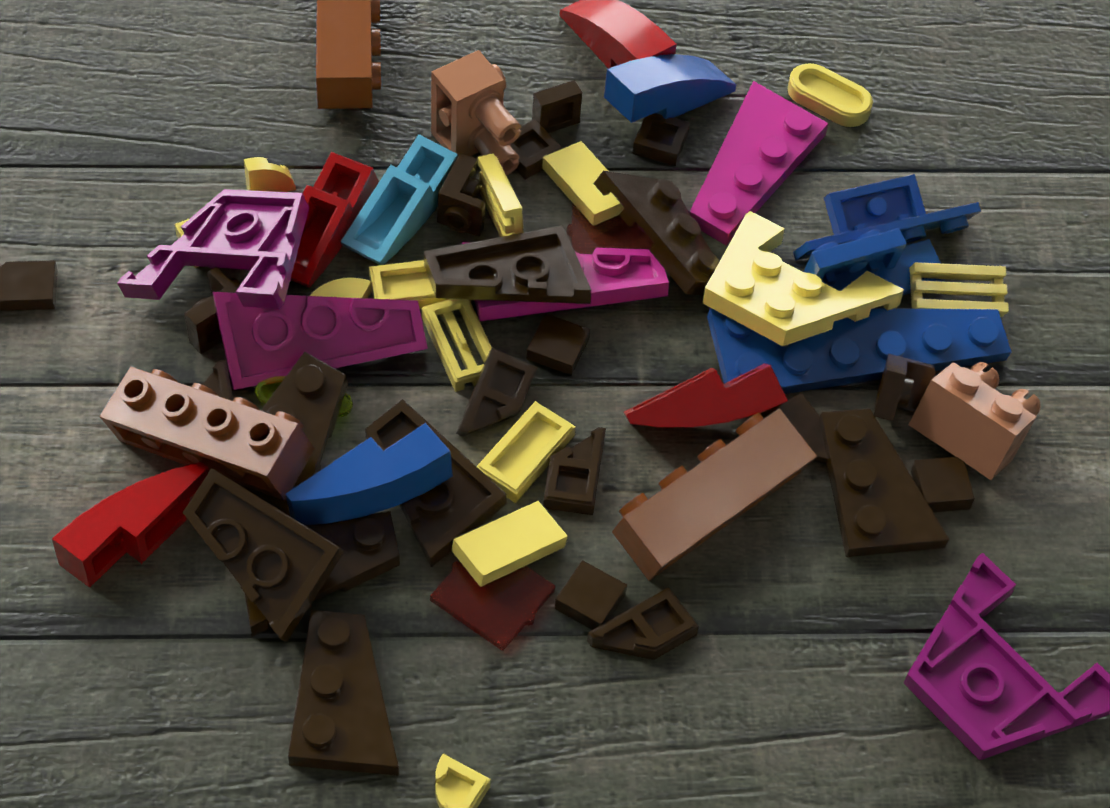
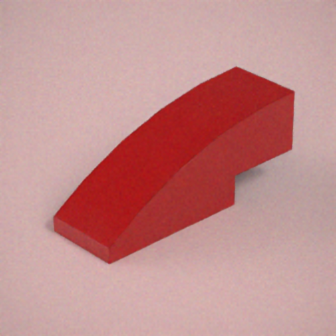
(616, 31)
(333, 207)
(708, 401)
(127, 522)

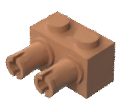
(470, 110)
(973, 418)

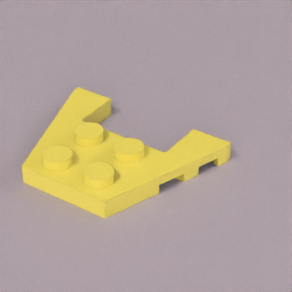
(780, 299)

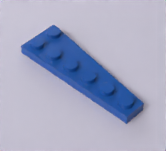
(860, 349)

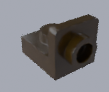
(458, 198)
(202, 318)
(902, 385)

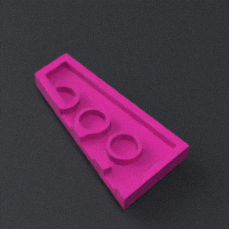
(754, 160)
(613, 276)
(332, 329)

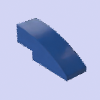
(664, 85)
(372, 479)

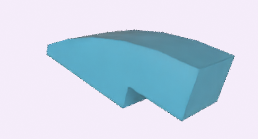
(400, 202)

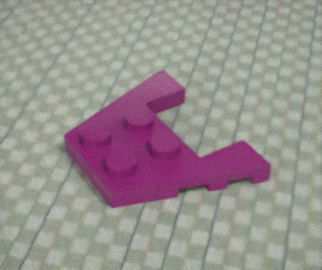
(234, 232)
(985, 686)

